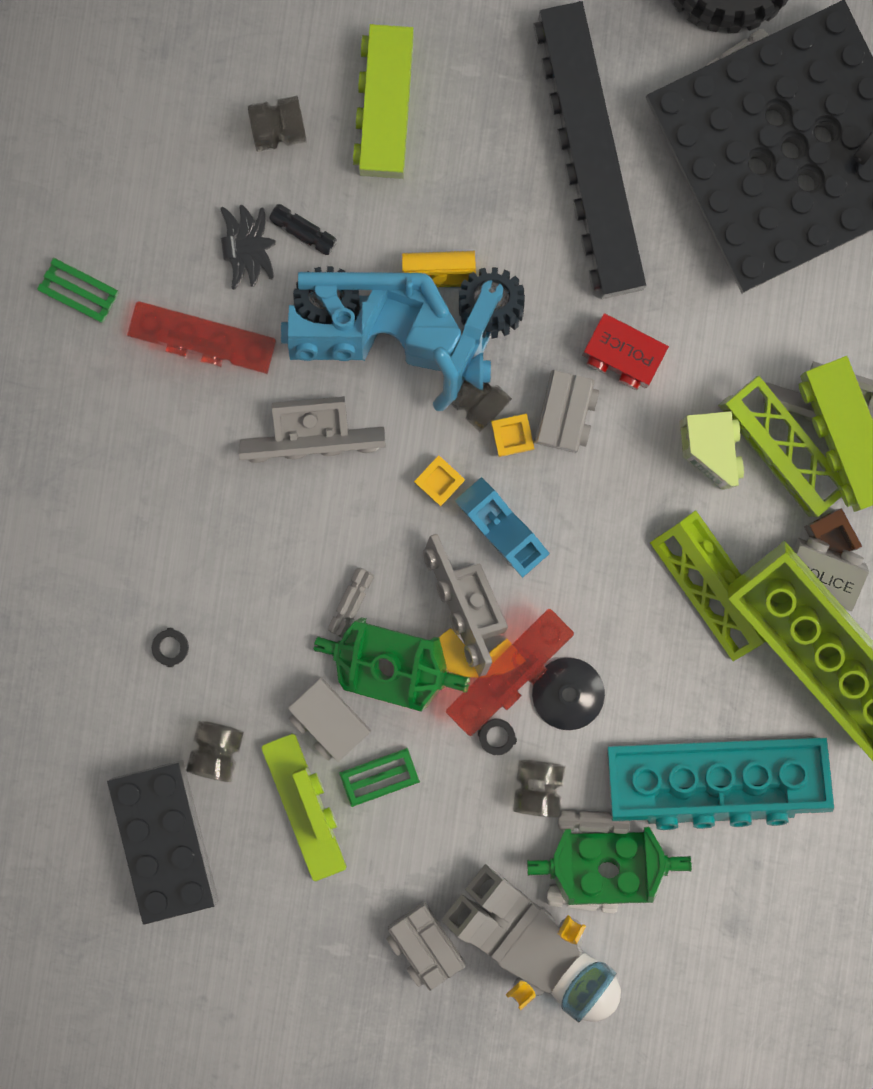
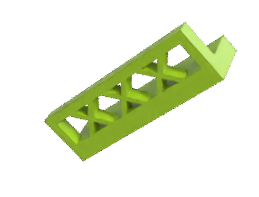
(773, 455)
(706, 555)

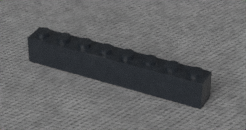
(591, 150)

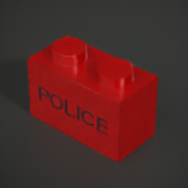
(624, 352)

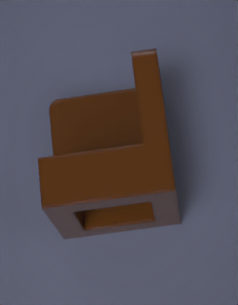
(835, 530)

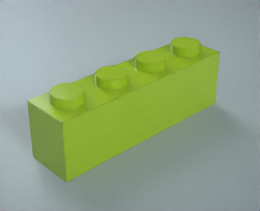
(385, 101)
(846, 426)

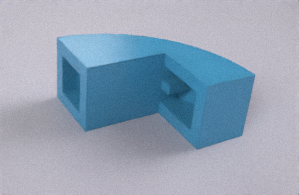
(502, 527)

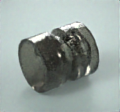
(277, 123)
(481, 405)
(215, 751)
(538, 801)

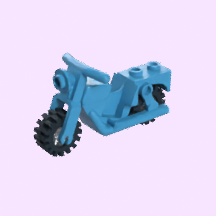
(412, 311)

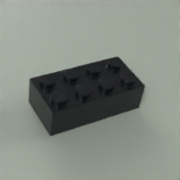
(163, 842)

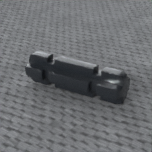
(303, 229)

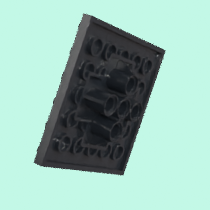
(717, 122)

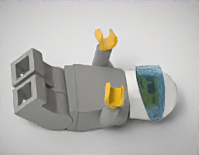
(535, 949)

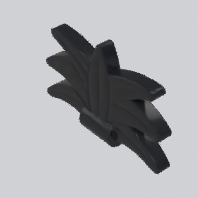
(246, 246)

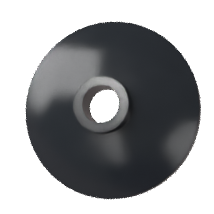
(568, 714)

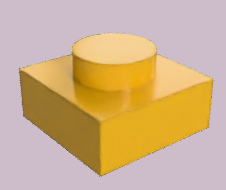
(512, 435)
(439, 480)

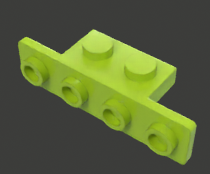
(301, 799)

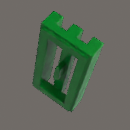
(50, 276)
(350, 787)

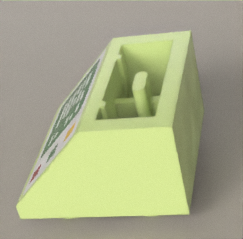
(710, 447)

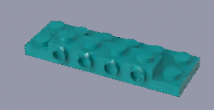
(720, 782)

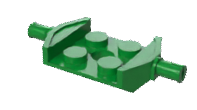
(417, 664)
(635, 854)

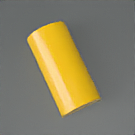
(444, 268)

